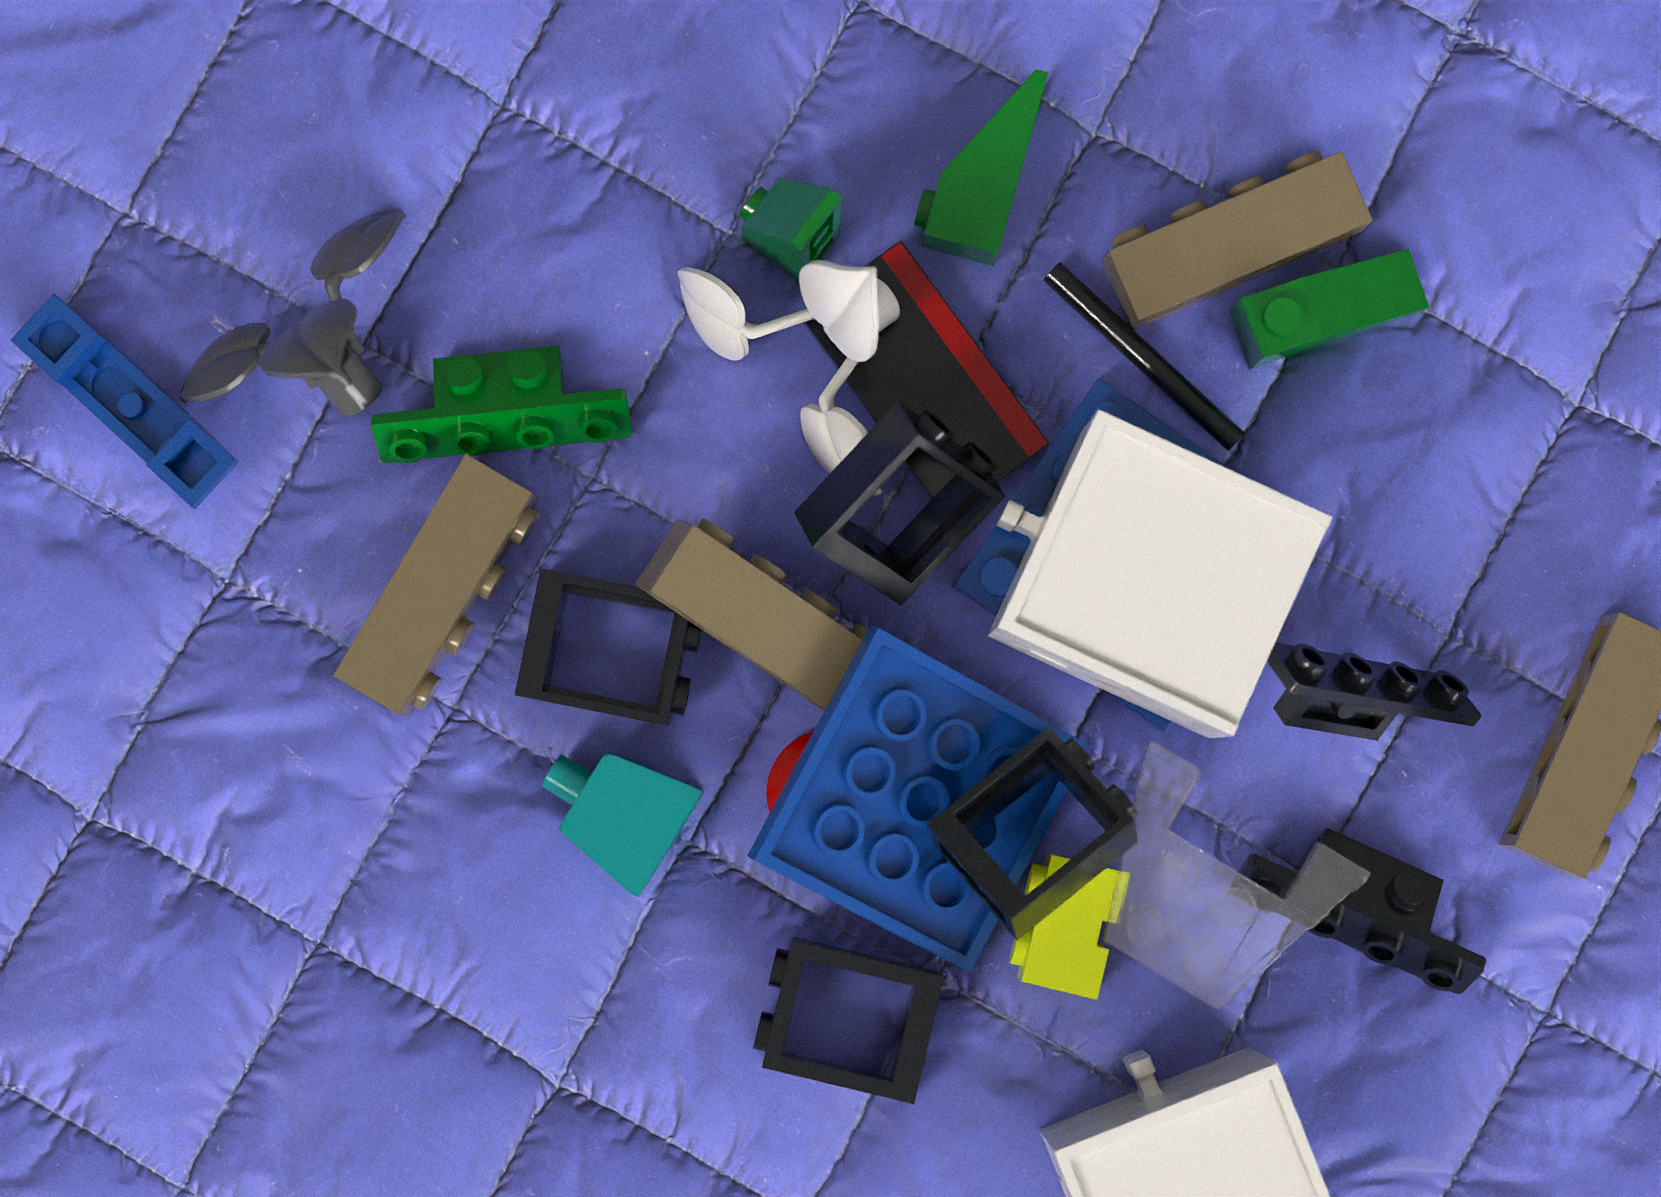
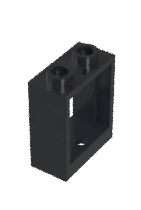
(935, 531)
(543, 640)
(1071, 764)
(914, 1034)

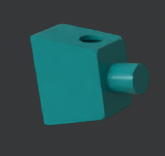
(622, 814)

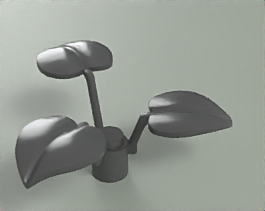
(320, 346)

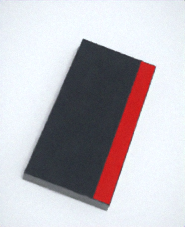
(936, 367)

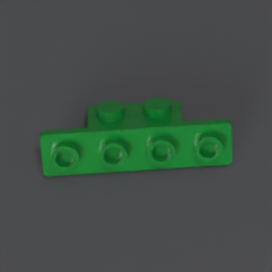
(500, 406)

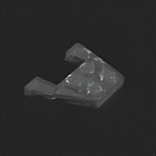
(1197, 915)

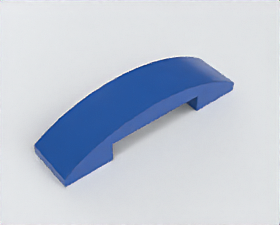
(125, 400)

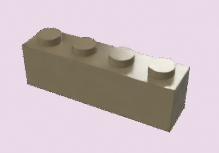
(1236, 239)
(437, 587)
(751, 609)
(1591, 750)

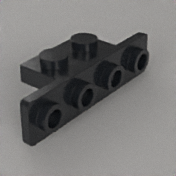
(1362, 695)
(1385, 916)

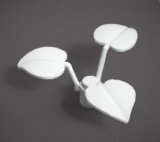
(842, 298)

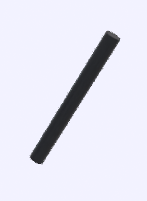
(1144, 356)

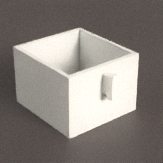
(1157, 575)
(1192, 1135)

